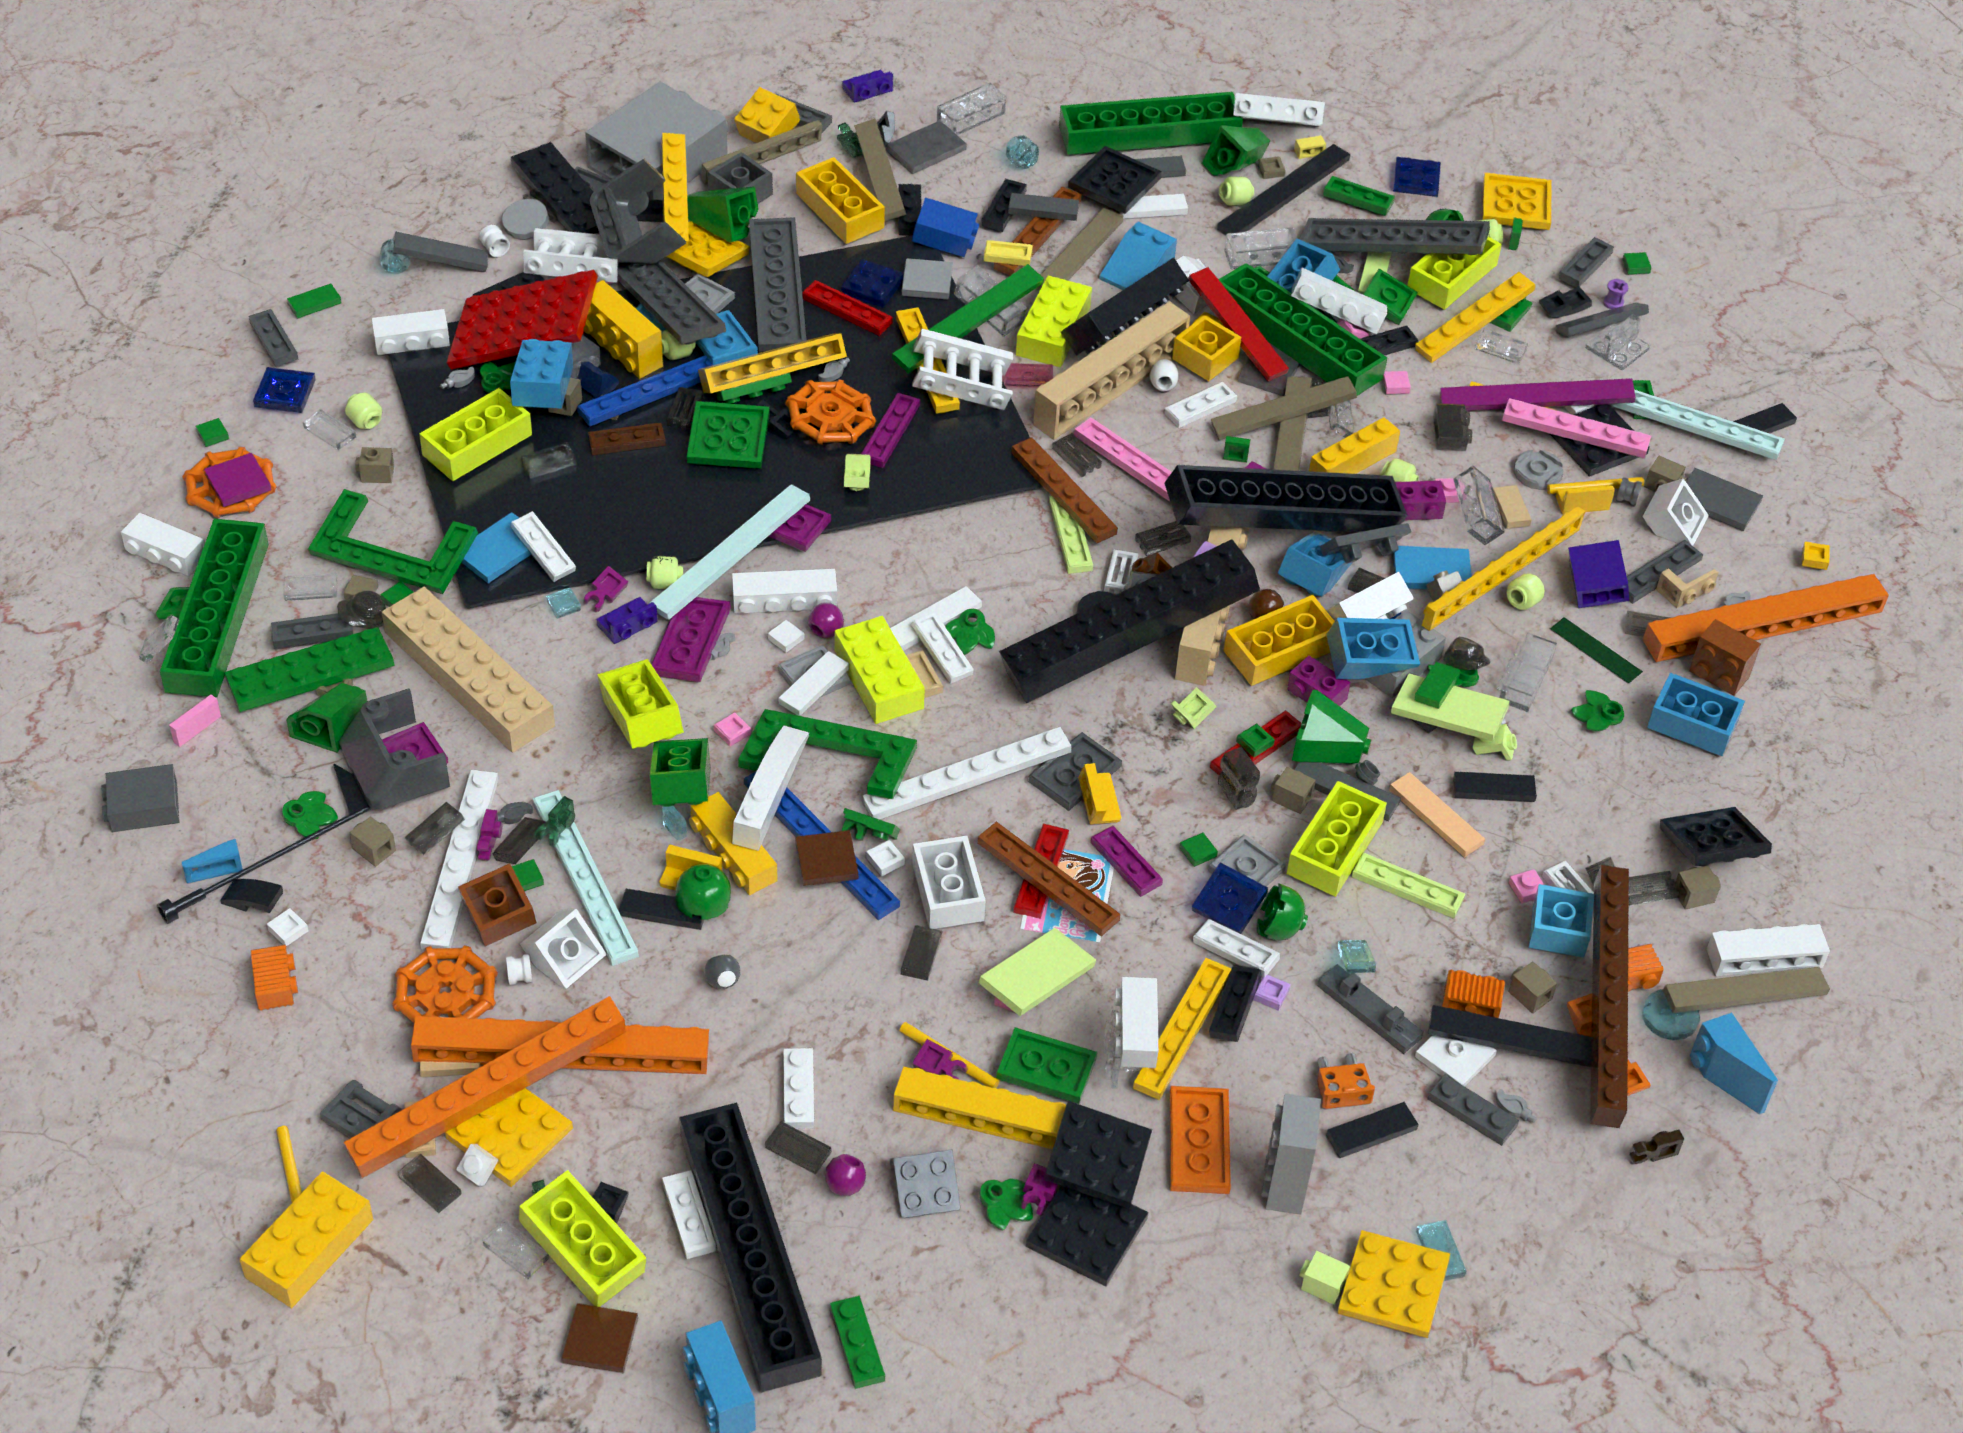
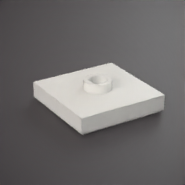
(1455, 1058)

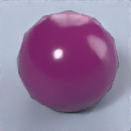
(825, 619)
(845, 1175)

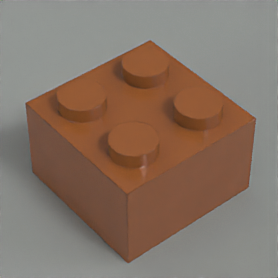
(1724, 657)
(497, 904)

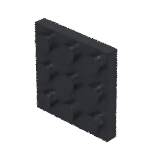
(1114, 179)
(1594, 458)
(1715, 836)
(1098, 1154)
(1086, 1233)

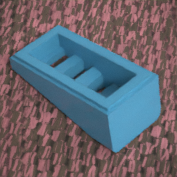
(213, 862)

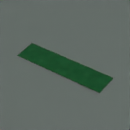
(1596, 650)

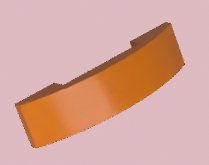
(1581, 1015)

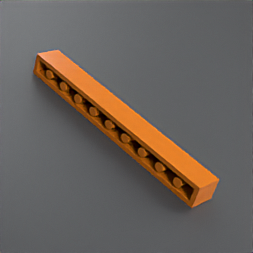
(1770, 615)
(638, 1049)
(485, 1087)

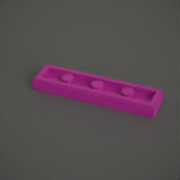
(891, 429)

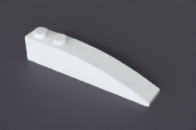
(768, 788)

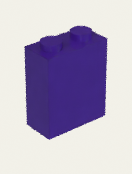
(1598, 574)

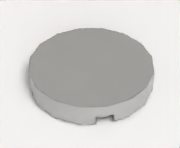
(524, 217)
(1538, 469)

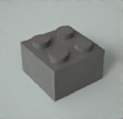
(742, 172)

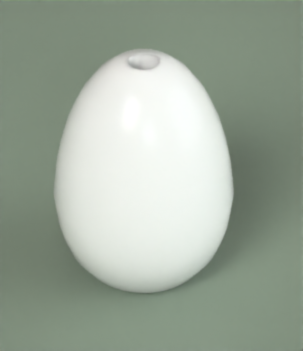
(1164, 375)

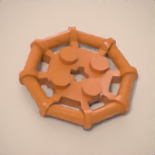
(842, 400)
(196, 496)
(445, 975)

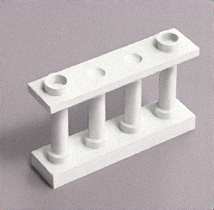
(1279, 109)
(567, 253)
(966, 353)

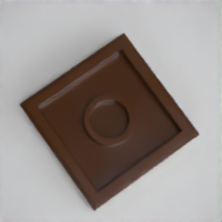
(826, 858)
(600, 1338)

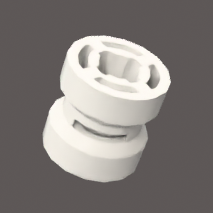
(494, 240)

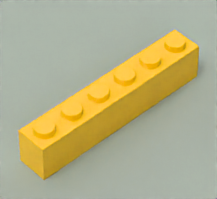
(772, 363)
(978, 1107)

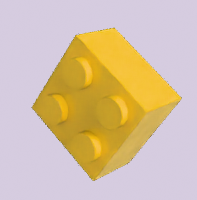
(766, 116)
(1206, 348)

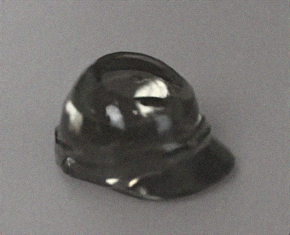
(362, 610)
(1466, 654)

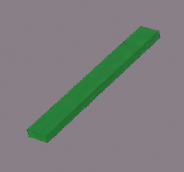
(975, 313)

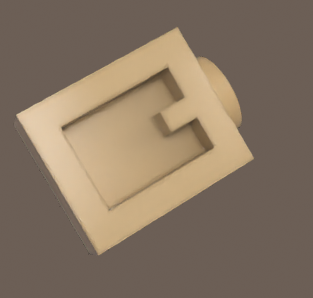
(1680, 593)

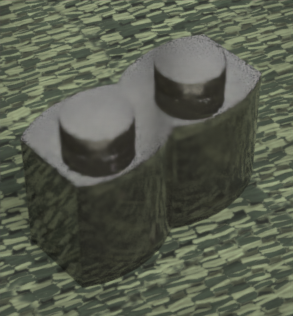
(1451, 427)
(1238, 778)

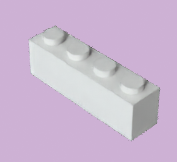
(1339, 300)
(783, 590)
(1767, 949)

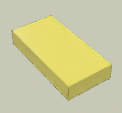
(1008, 253)

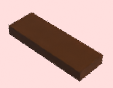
(626, 438)

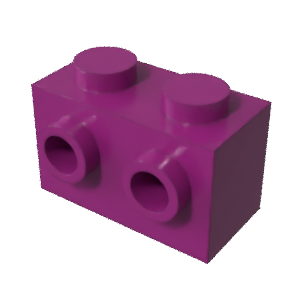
(1422, 499)
(1314, 675)

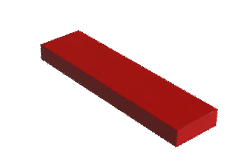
(847, 307)
(1281, 728)
(1051, 846)

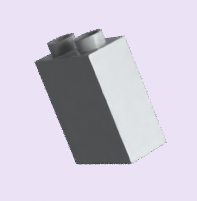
(637, 130)

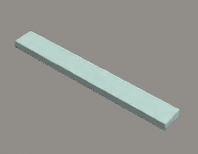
(1704, 424)
(730, 551)
(590, 887)

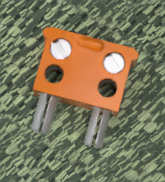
(1344, 1084)

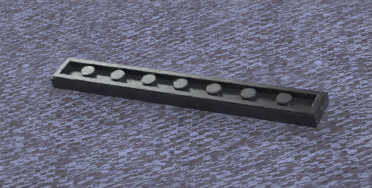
(1284, 191)

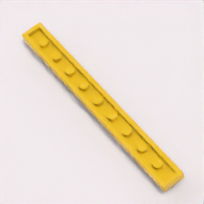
(1502, 569)

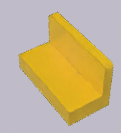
(1587, 498)
(1099, 796)
(680, 859)

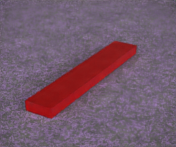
(1236, 320)

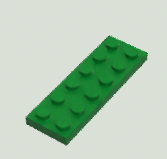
(309, 669)

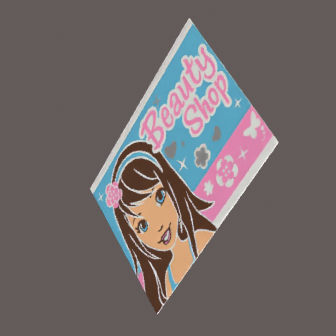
(1090, 871)

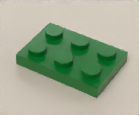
(1046, 1065)

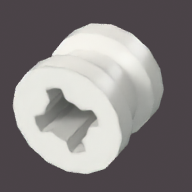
(519, 969)

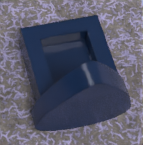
(595, 380)

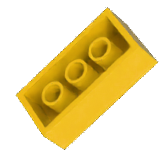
(840, 200)
(624, 331)
(1279, 640)
(306, 1239)

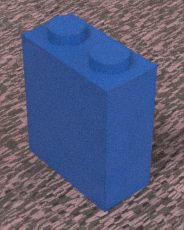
(945, 227)

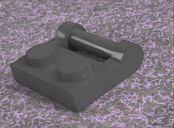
(351, 1117)

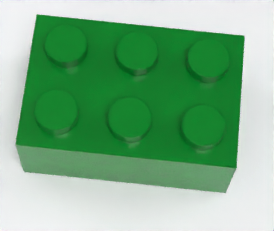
(680, 772)

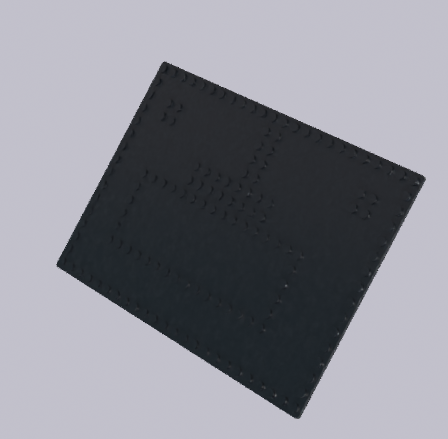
(654, 503)

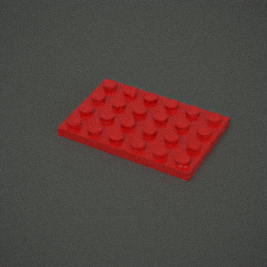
(500, 320)

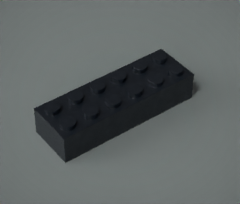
(1125, 308)

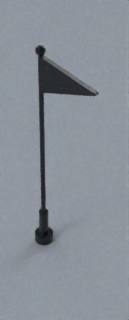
(356, 806)

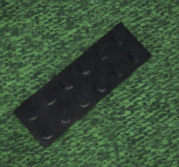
(558, 187)

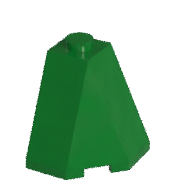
(1234, 149)
(724, 211)
(327, 717)
(1330, 734)

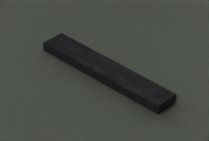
(1510, 1035)

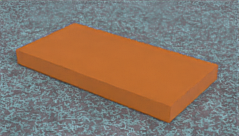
(1199, 1140)

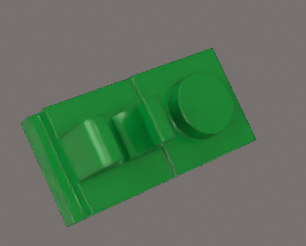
(1513, 315)
(172, 603)
(880, 828)

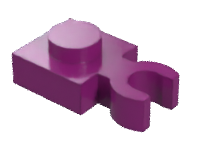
(606, 586)
(490, 830)
(936, 1060)
(1037, 1189)

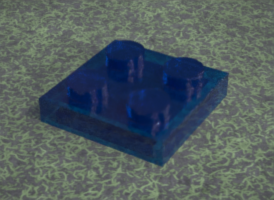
(1417, 176)
(872, 283)
(284, 390)
(1230, 898)

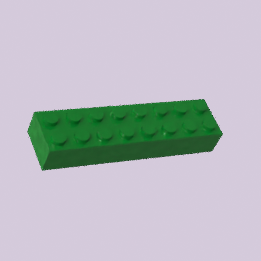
(1146, 122)
(1304, 331)
(214, 608)

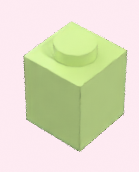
(1324, 1277)

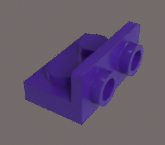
(868, 85)
(628, 619)

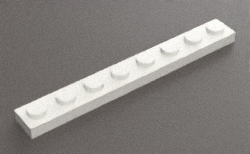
(970, 773)
(459, 861)

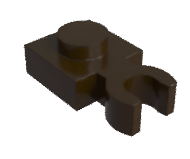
(1662, 1146)

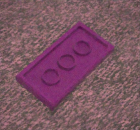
(690, 639)

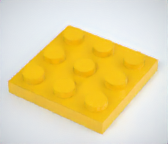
(1517, 197)
(708, 252)
(515, 1132)
(1394, 1284)

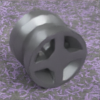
(1629, 491)

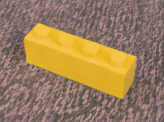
(1358, 450)
(715, 823)

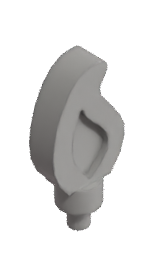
(833, 370)
(458, 378)
(1734, 598)
(722, 645)
(1514, 1105)

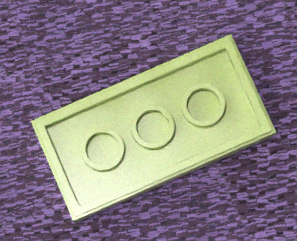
(1461, 710)
(1037, 971)

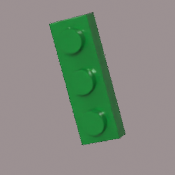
(1358, 195)
(754, 388)
(857, 1342)

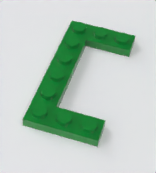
(435, 575)
(892, 750)

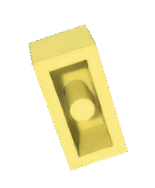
(1309, 146)

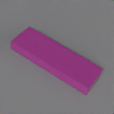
(1126, 861)

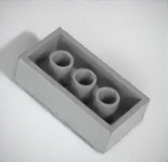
(1291, 1153)

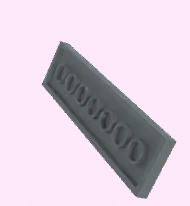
(1397, 235)
(777, 282)
(670, 301)

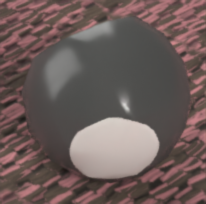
(722, 971)

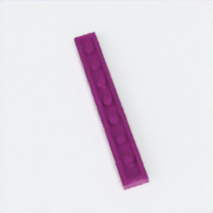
(1541, 394)

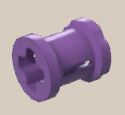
(1616, 292)

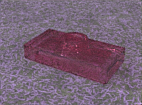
(1028, 374)

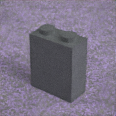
(141, 798)

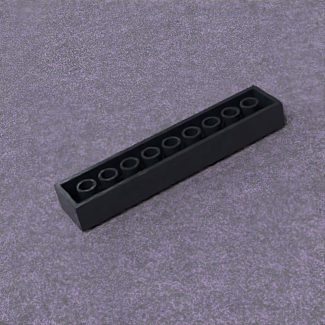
(1283, 499)
(1129, 620)
(750, 1248)

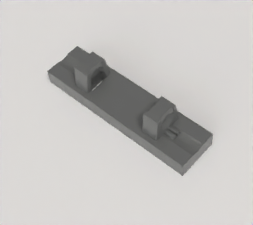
(1350, 544)
(1370, 1008)

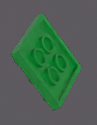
(728, 434)

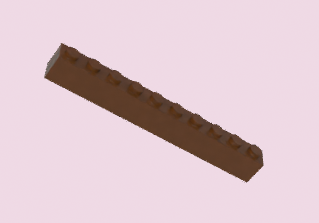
(1610, 997)

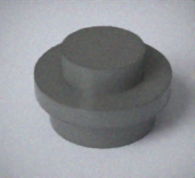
(1367, 772)

